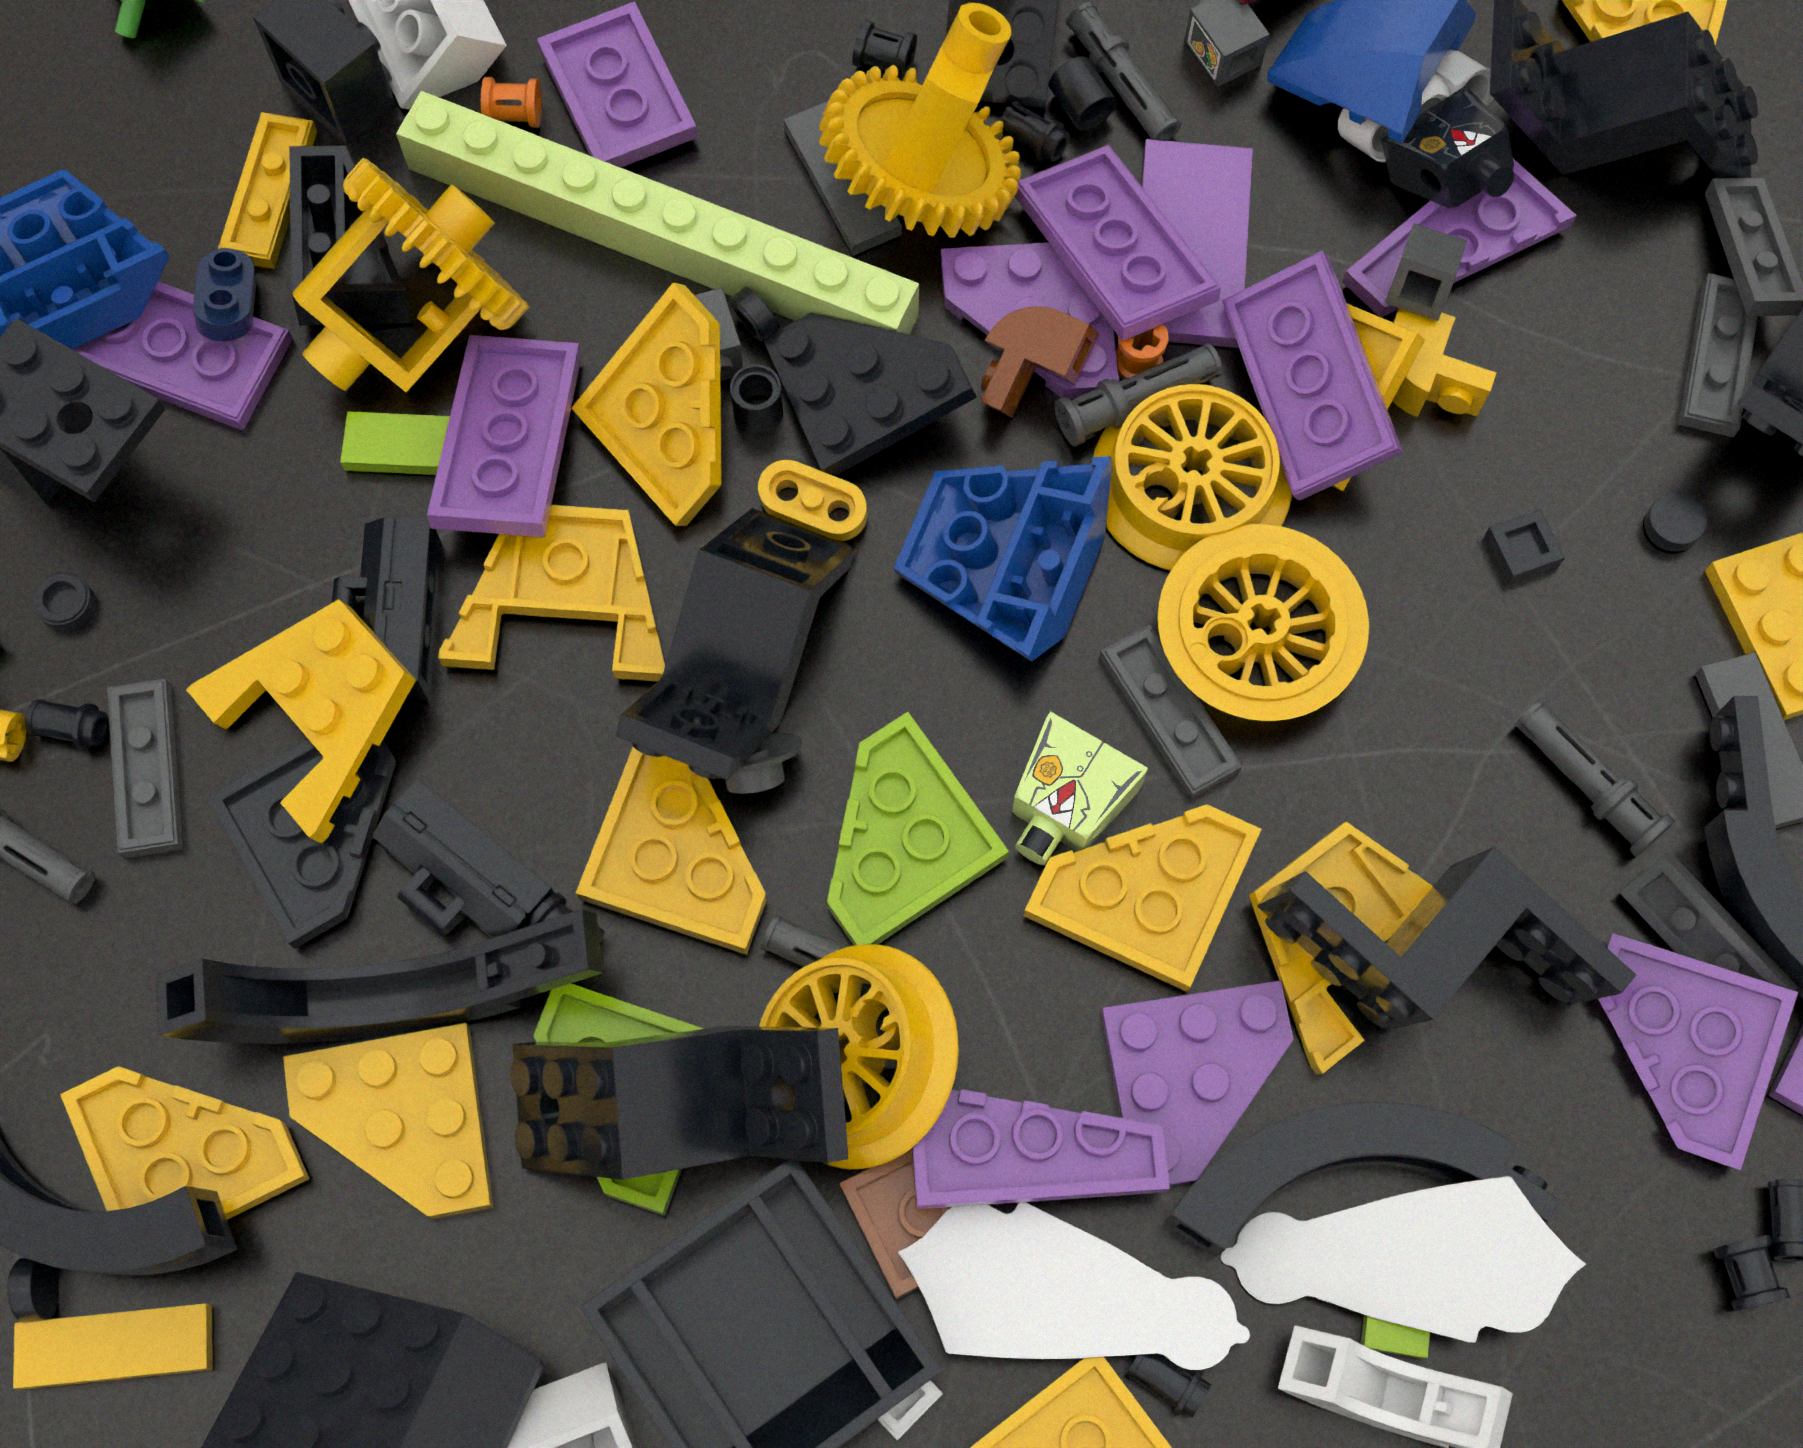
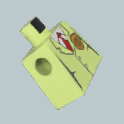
(1071, 789)

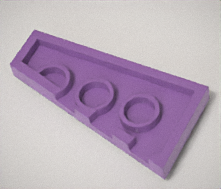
(1489, 224)
(1027, 1152)

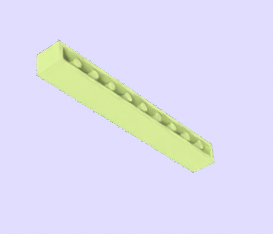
(648, 219)

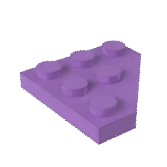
(1000, 279)
(1699, 1044)
(1195, 1065)

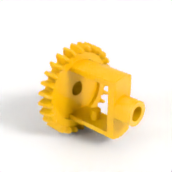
(924, 144)
(444, 237)

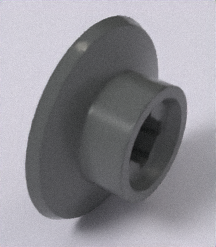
(764, 767)

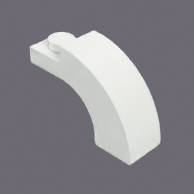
(1393, 1393)

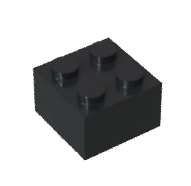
(327, 62)

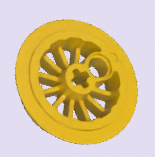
(1149, 526)
(1281, 556)
(917, 1036)

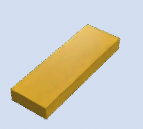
(263, 193)
(113, 1346)

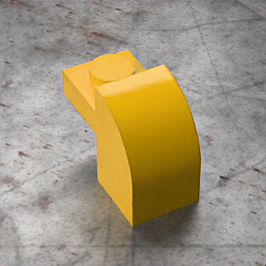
(1437, 377)

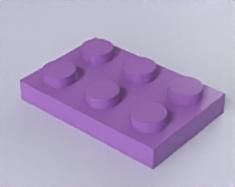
(617, 87)

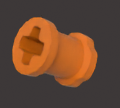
(529, 94)
(1132, 360)

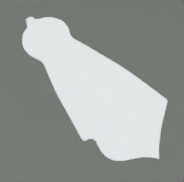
(1415, 1259)
(1055, 1292)

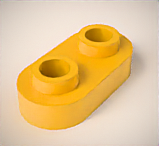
(816, 499)

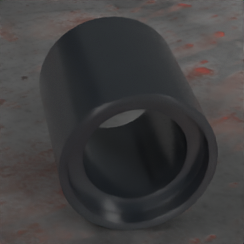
(1082, 93)
(752, 381)

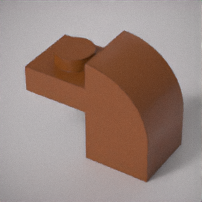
(1029, 341)

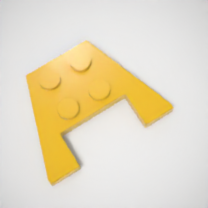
(577, 571)
(333, 685)
(1372, 887)

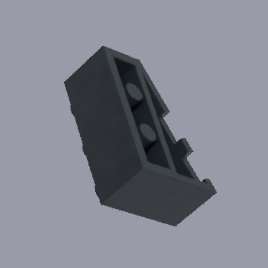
(318, 218)

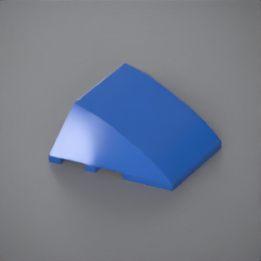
(1372, 56)
(72, 262)
(1010, 546)

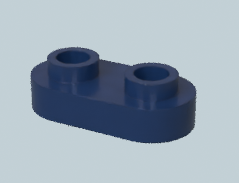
(224, 295)

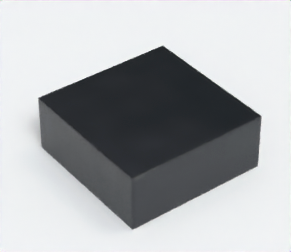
(1524, 546)

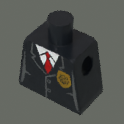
(1453, 152)

